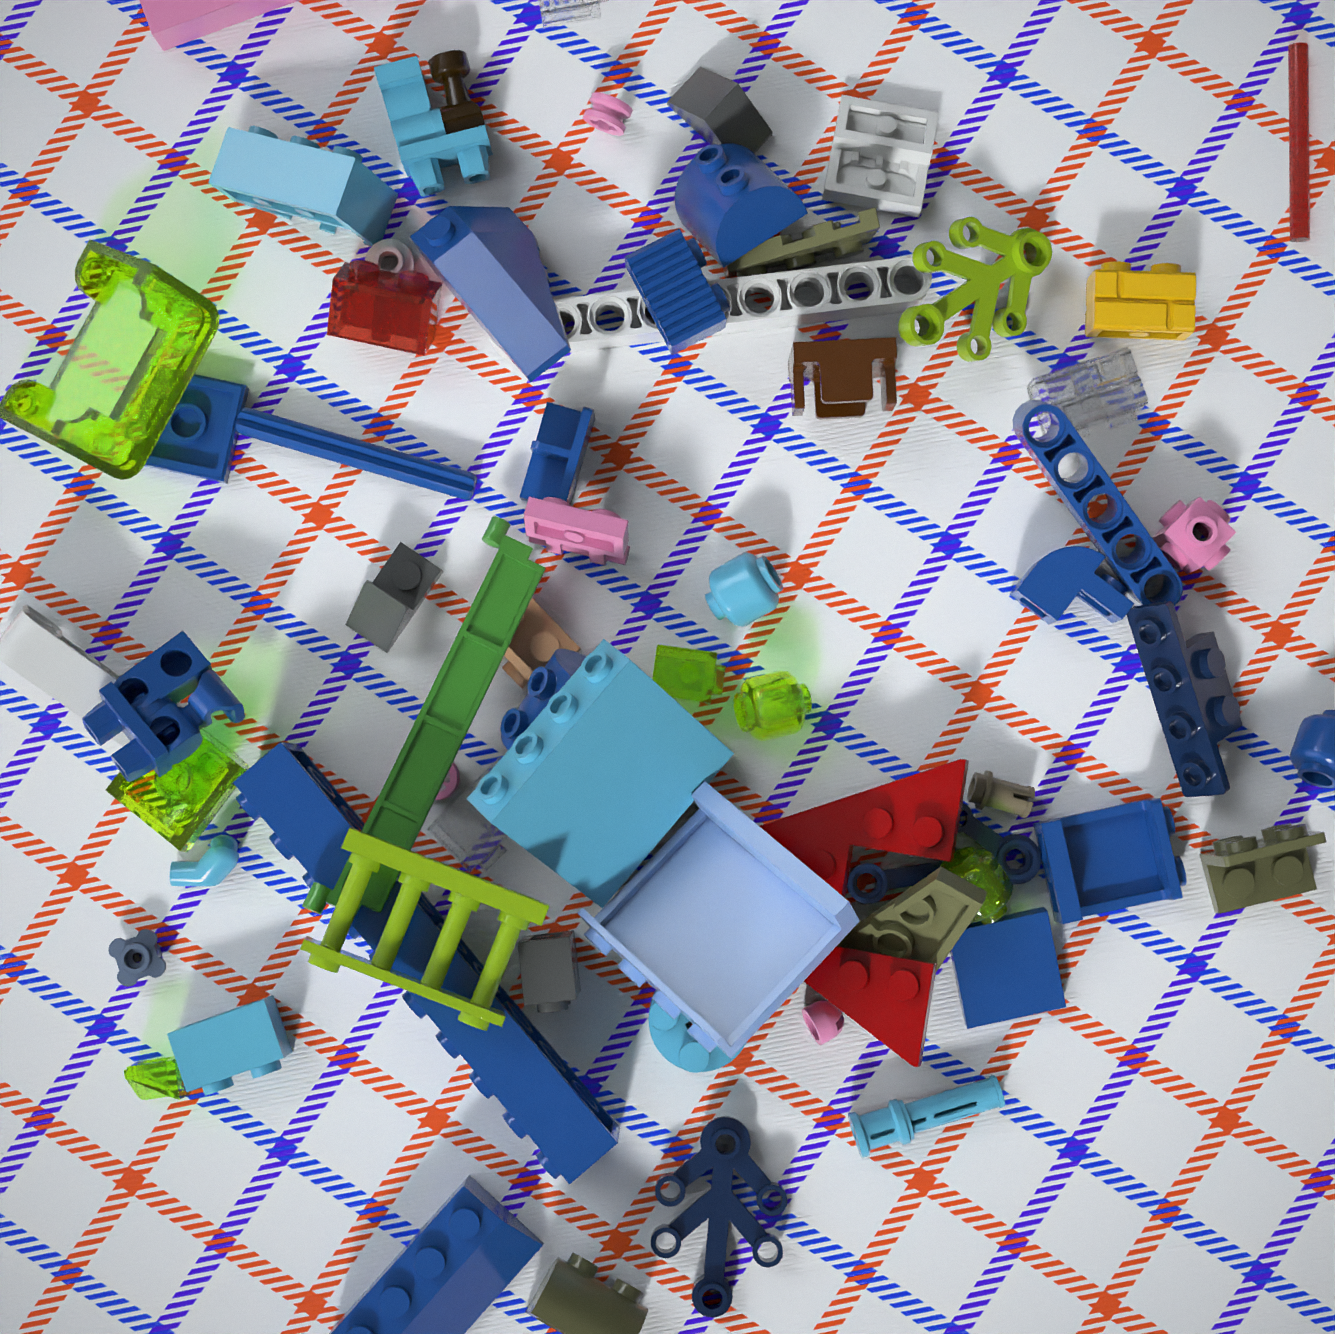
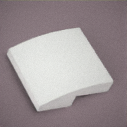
(880, 156)

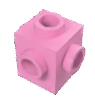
(1177, 536)

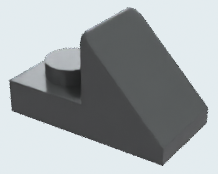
(393, 597)

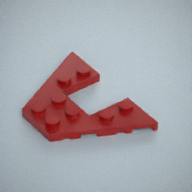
(906, 816)

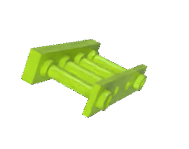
(416, 876)

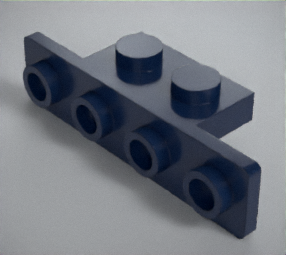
(1188, 694)

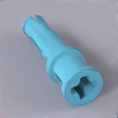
(902, 1120)

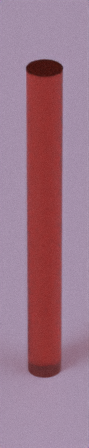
(1299, 142)

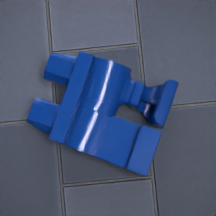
(146, 708)

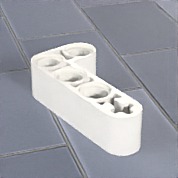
(55, 664)

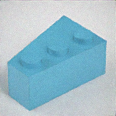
(303, 182)

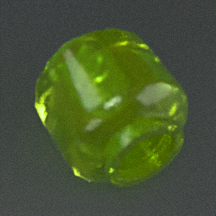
(772, 705)
(985, 872)

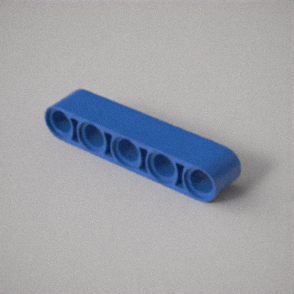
(1080, 488)

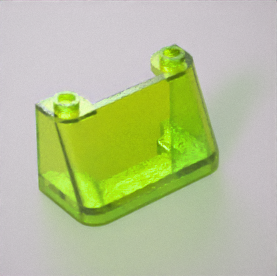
(122, 366)

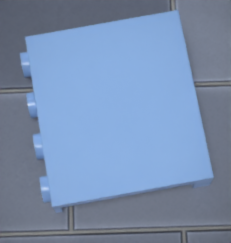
(721, 924)

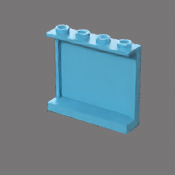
(600, 774)

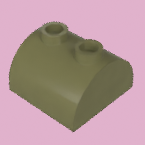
(581, 1304)

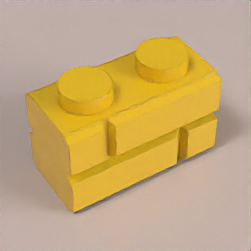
(1140, 303)

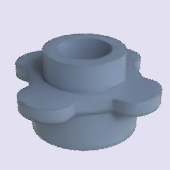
(146, 945)

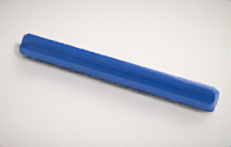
(356, 453)

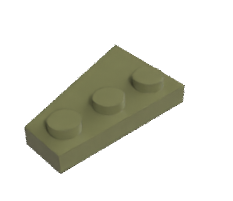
(801, 252)
(921, 920)

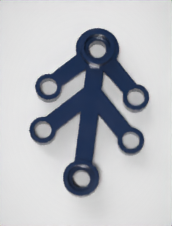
(976, 830)
(719, 1207)

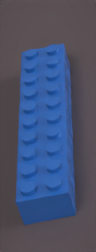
(507, 1061)

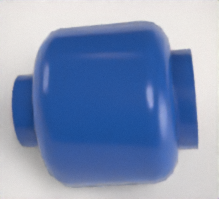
(1315, 750)

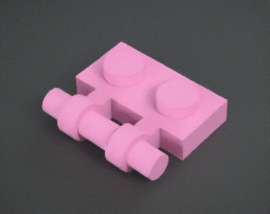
(564, 528)

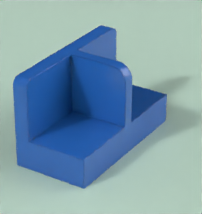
(558, 453)

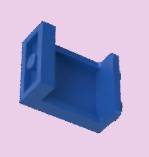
(1109, 859)

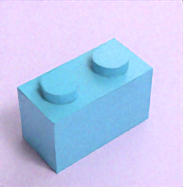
(230, 1044)

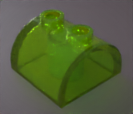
(186, 796)

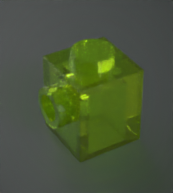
(688, 674)

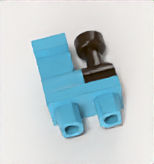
(440, 135)

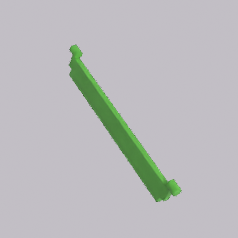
(446, 712)

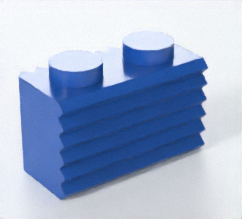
(677, 291)

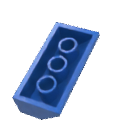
(446, 1270)

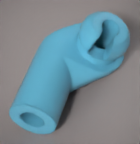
(211, 868)

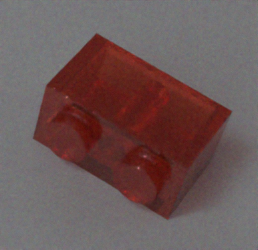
(384, 307)

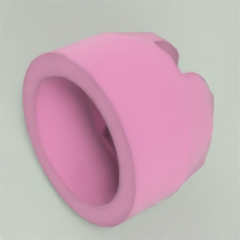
(823, 1020)

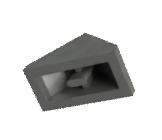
(720, 111)

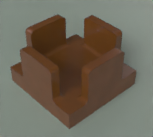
(842, 375)

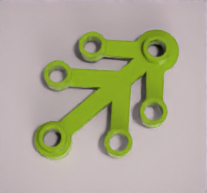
(981, 285)

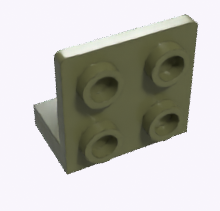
(1261, 870)

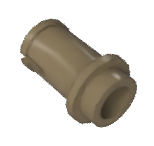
(1000, 794)

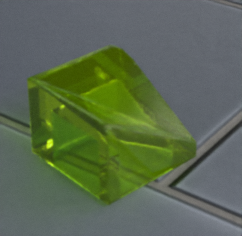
(156, 1079)

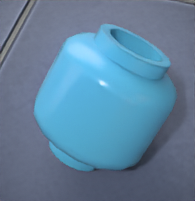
(743, 589)

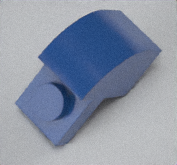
(1068, 573)

